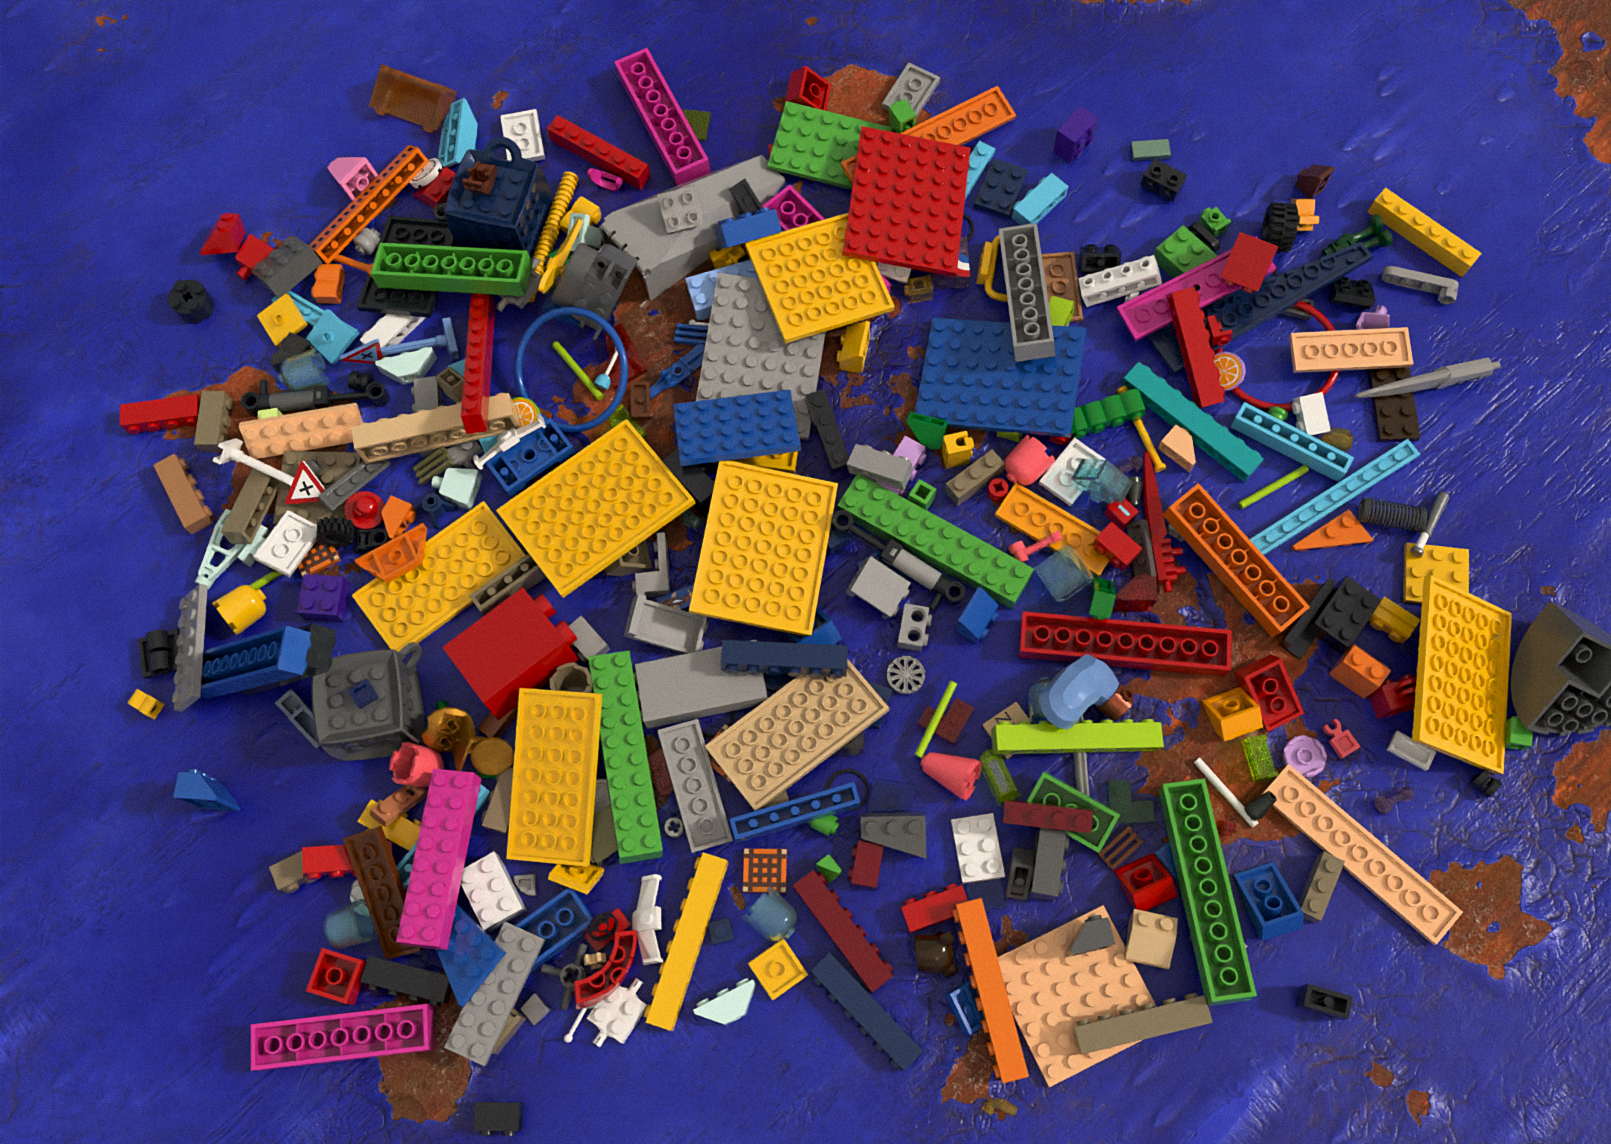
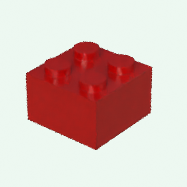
(337, 976)

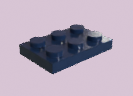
(1001, 188)

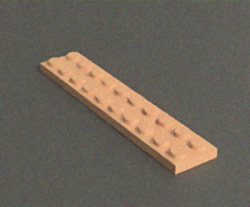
(1363, 855)

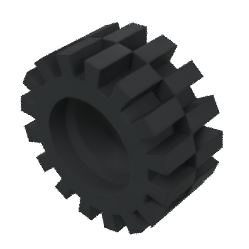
(335, 531)

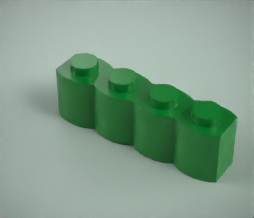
(1107, 412)

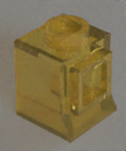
(921, 294)

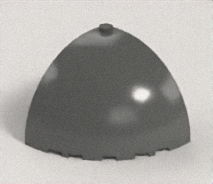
(1562, 674)

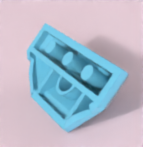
(457, 133)

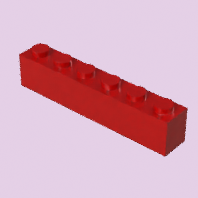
(599, 152)
(1195, 347)

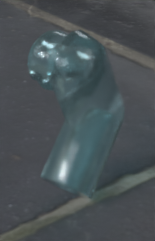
(691, 520)

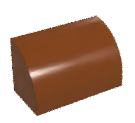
(495, 728)

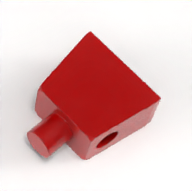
(250, 254)

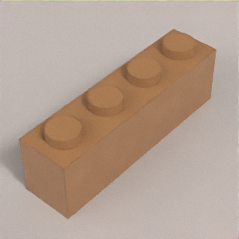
(183, 493)

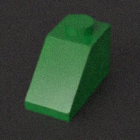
(928, 429)

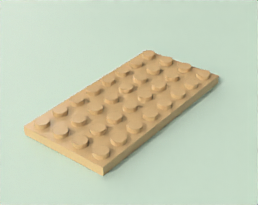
(794, 733)

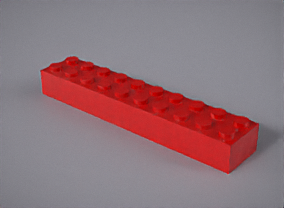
(1125, 643)

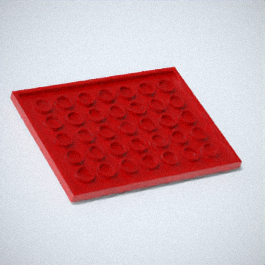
(907, 201)

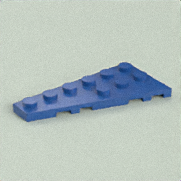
(469, 956)

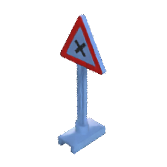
(373, 352)

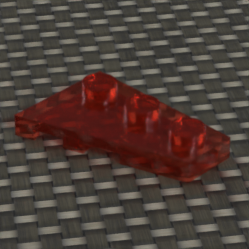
(635, 364)

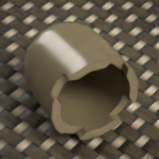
(571, 678)

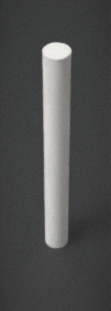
(1224, 791)

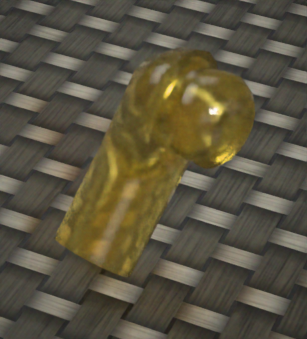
(1000, 1104)

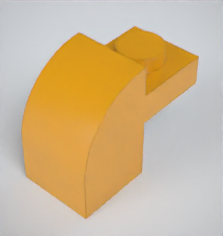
(1306, 214)

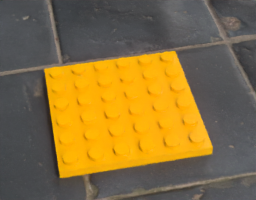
(812, 283)

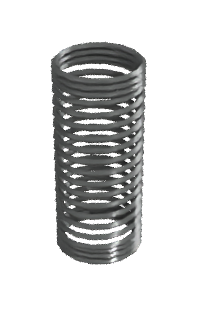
(1416, 526)

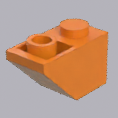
(397, 516)

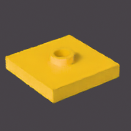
(281, 319)
(577, 877)
(778, 969)

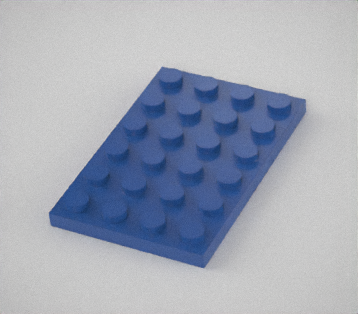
(736, 427)

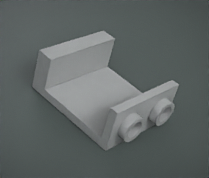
(879, 587)

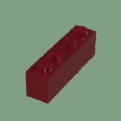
(1048, 816)

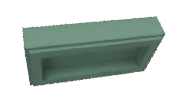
(1150, 149)

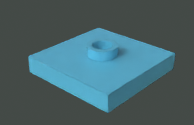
(330, 336)

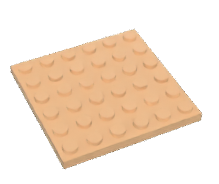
(1057, 991)

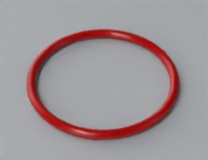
(1325, 388)

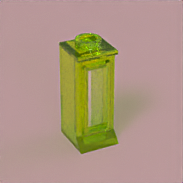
(998, 777)

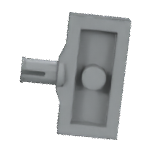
(463, 454)

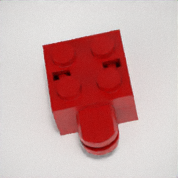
(1394, 697)

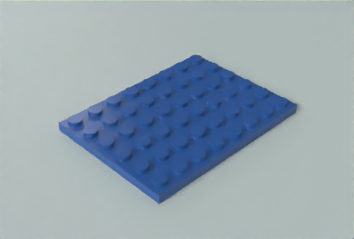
(979, 386)

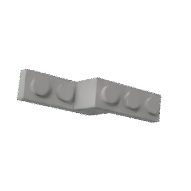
(657, 582)

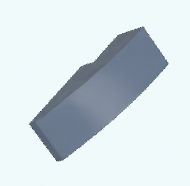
(299, 714)

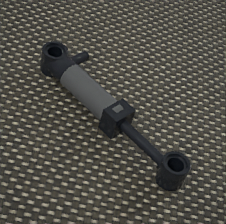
(318, 398)

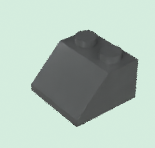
(1091, 936)

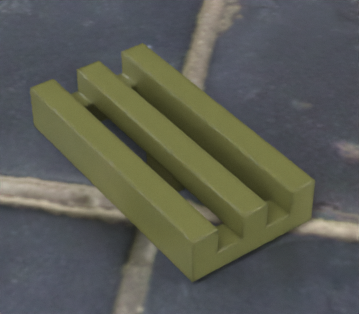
(432, 462)

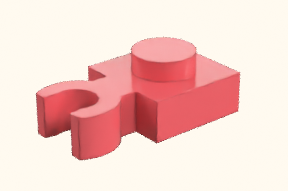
(1342, 742)

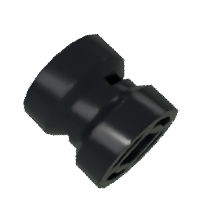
(359, 381)
(1485, 783)

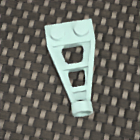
(214, 546)

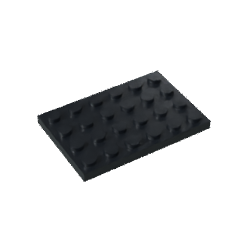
(405, 301)

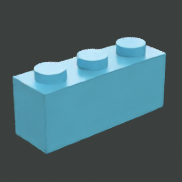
(1039, 201)

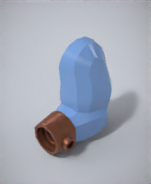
(1080, 686)

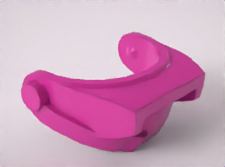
(597, 177)

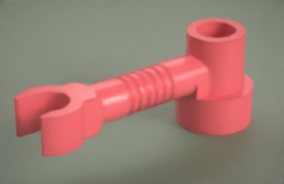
(1021, 553)

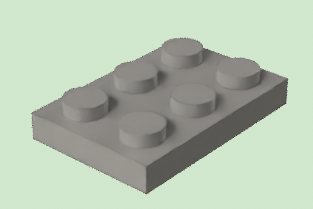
(913, 85)

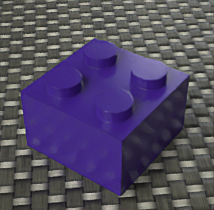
(1075, 134)
(323, 598)

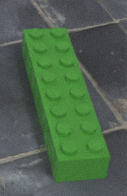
(452, 269)

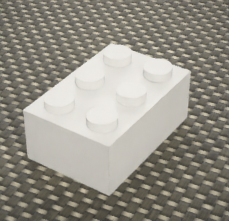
(491, 892)

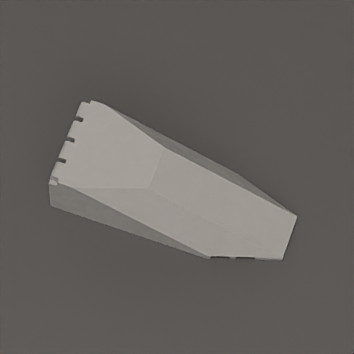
(671, 256)

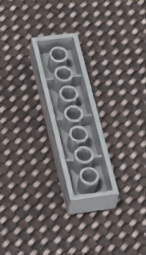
(1026, 293)

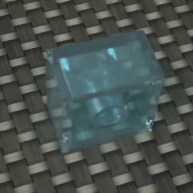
(1101, 480)
(1064, 573)

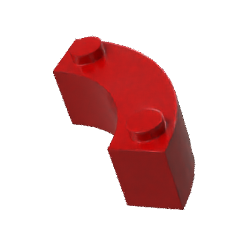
(610, 977)

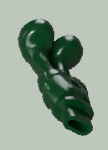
(1374, 227)

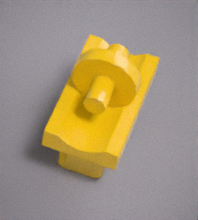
(726, 256)

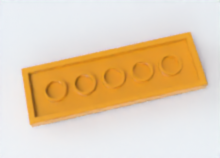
(1041, 518)

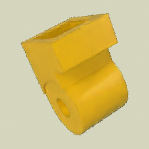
(145, 704)

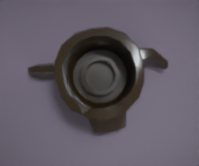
(935, 954)

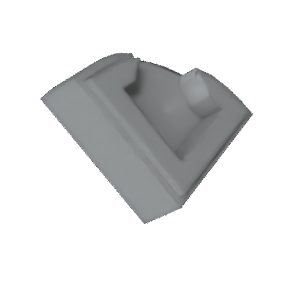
(526, 884)

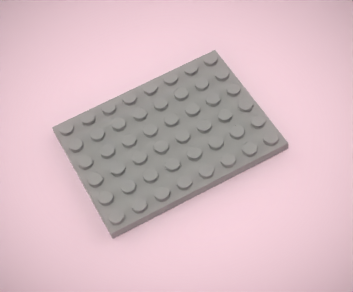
(748, 352)

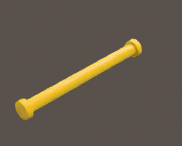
(1159, 466)

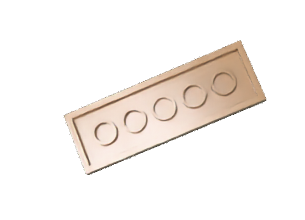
(1350, 350)
(300, 430)

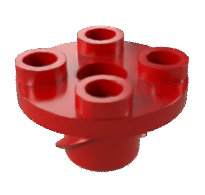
(364, 510)

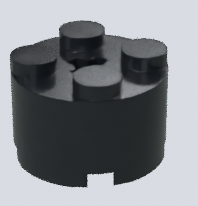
(191, 301)

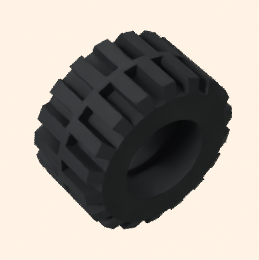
(1280, 225)

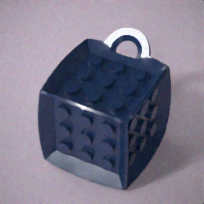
(511, 212)

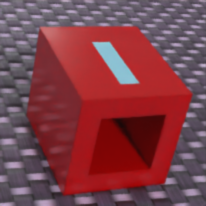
(1121, 513)

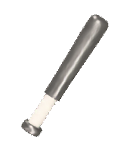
(1433, 516)

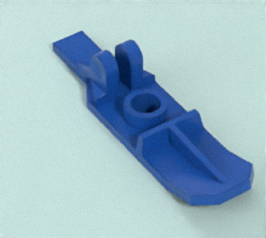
(688, 364)

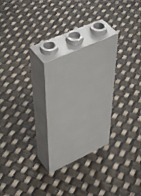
(693, 688)

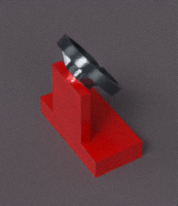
(603, 927)

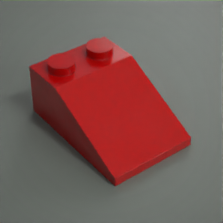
(1272, 690)

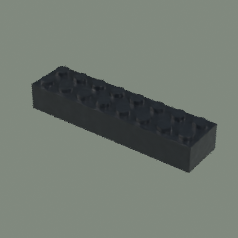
(317, 657)

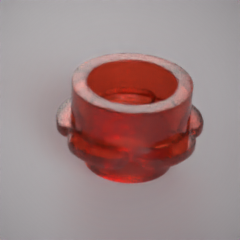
(1226, 828)

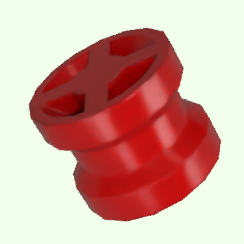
(999, 493)

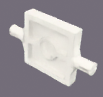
(618, 1013)

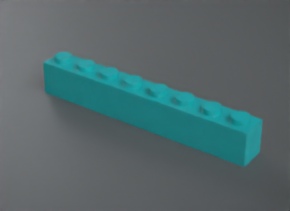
(1205, 431)

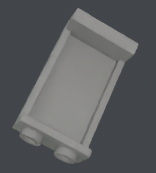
(665, 626)

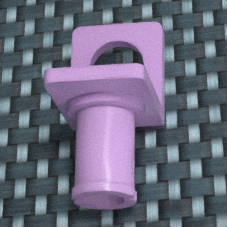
(1374, 320)

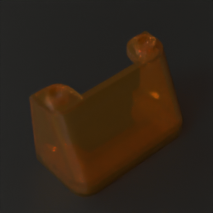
(411, 98)

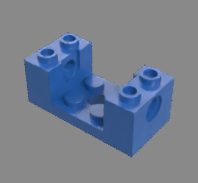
(514, 470)

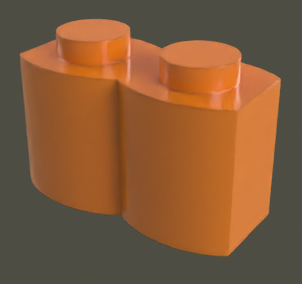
(328, 284)

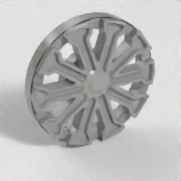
(905, 675)

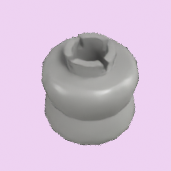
(367, 241)

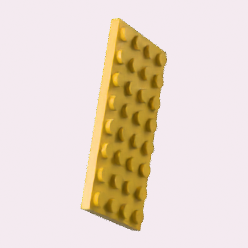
(452, 569)
(554, 776)

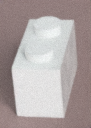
(1311, 414)

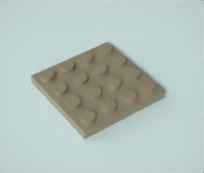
(334, 467)

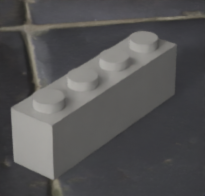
(427, 397)

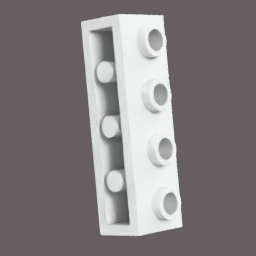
(1120, 281)

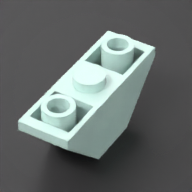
(408, 365)
(728, 1004)

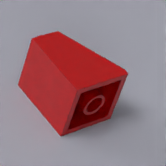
(1248, 262)

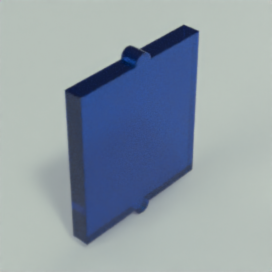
(990, 892)

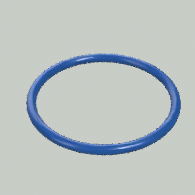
(619, 347)

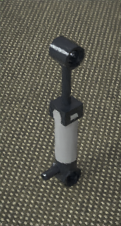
(905, 562)

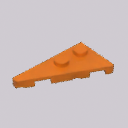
(1341, 531)

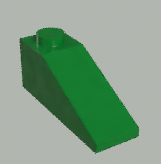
(1102, 598)

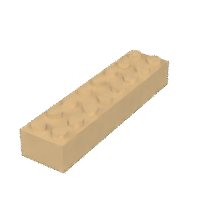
(429, 430)

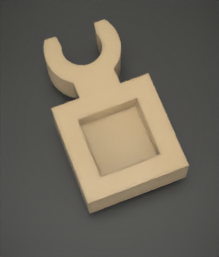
(596, 961)

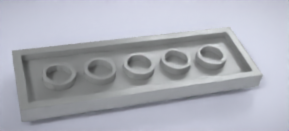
(190, 648)
(694, 786)
(491, 1005)

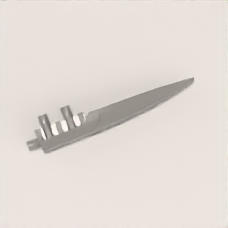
(1437, 378)

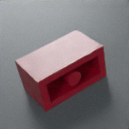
(866, 865)

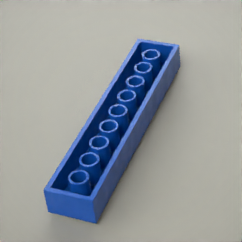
(254, 661)

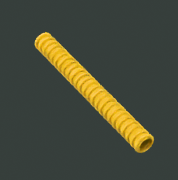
(552, 225)

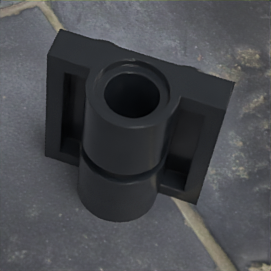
(1357, 293)
(158, 652)

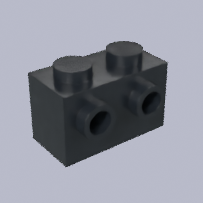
(1163, 180)
(1097, 259)

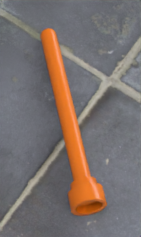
(351, 262)

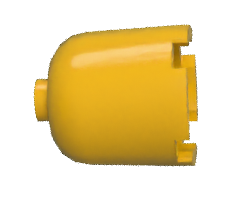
(241, 607)

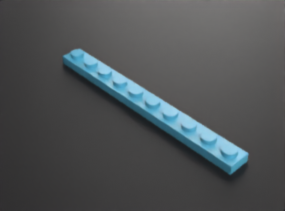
(1335, 497)

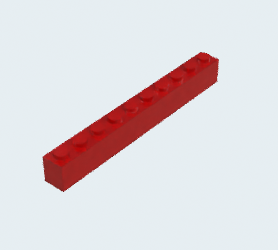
(478, 363)

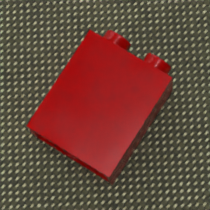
(512, 650)

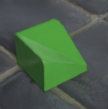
(829, 868)

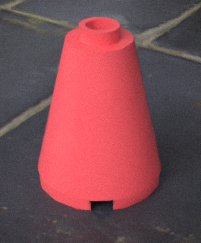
(952, 772)

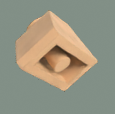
(1179, 447)

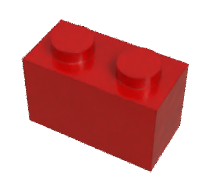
(1116, 547)

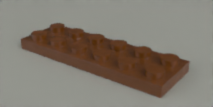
(380, 887)

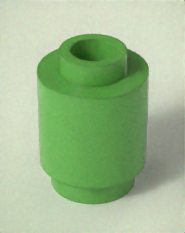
(825, 825)

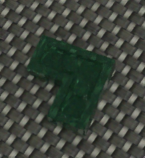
(1130, 811)

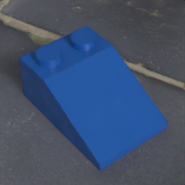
(1269, 901)

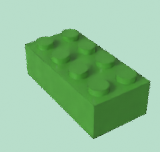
(1182, 253)
(1056, 792)

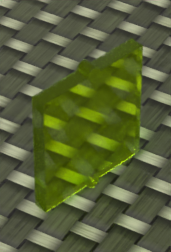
(699, 122)

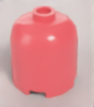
(1027, 461)
(414, 764)

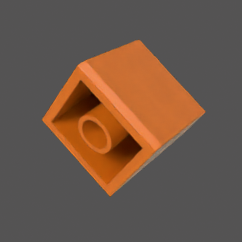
(1359, 671)

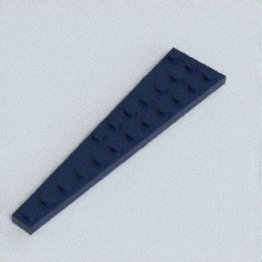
(1246, 311)

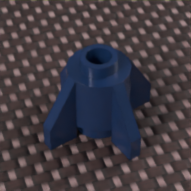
(434, 507)

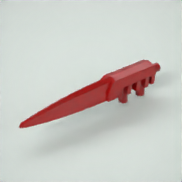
(1161, 547)

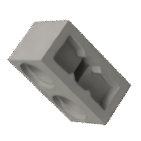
(910, 627)

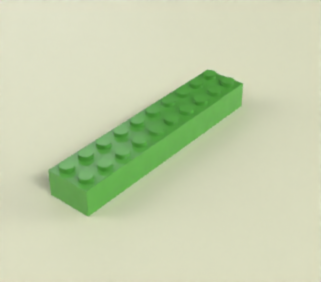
(936, 541)
(625, 759)
(1206, 893)

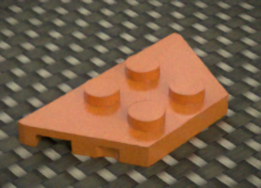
(396, 555)

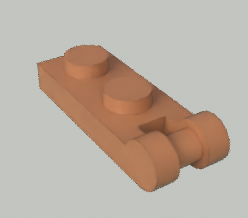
(397, 804)

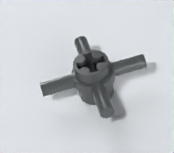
(563, 974)

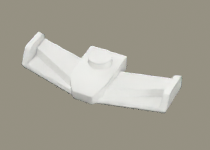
(508, 439)
(647, 919)

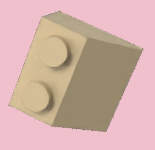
(1151, 938)

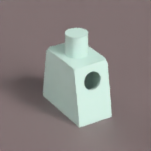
(459, 486)

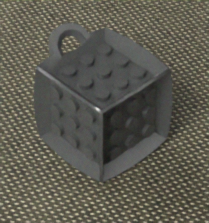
(381, 725)

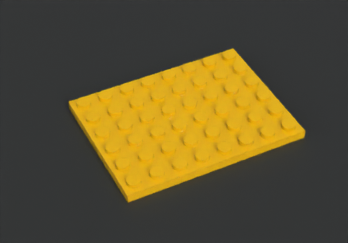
(595, 507)
(764, 548)
(1462, 676)

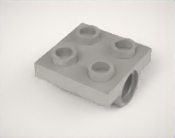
(680, 209)

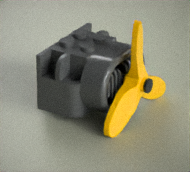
(589, 279)

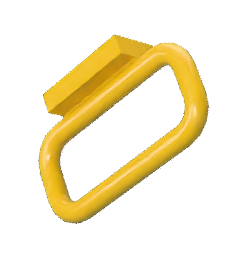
(987, 269)

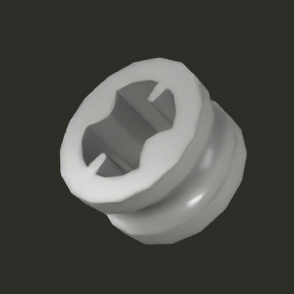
(670, 833)

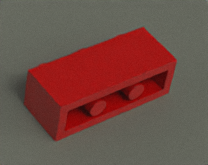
(933, 908)

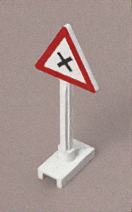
(304, 486)

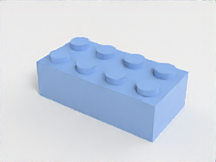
(702, 286)

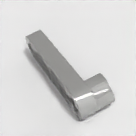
(1444, 287)

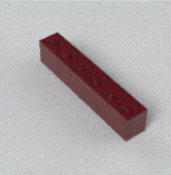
(842, 930)

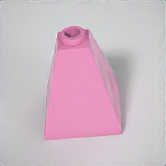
(352, 174)

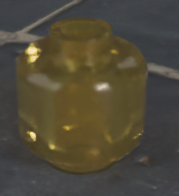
(1339, 438)

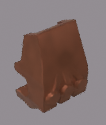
(481, 178)

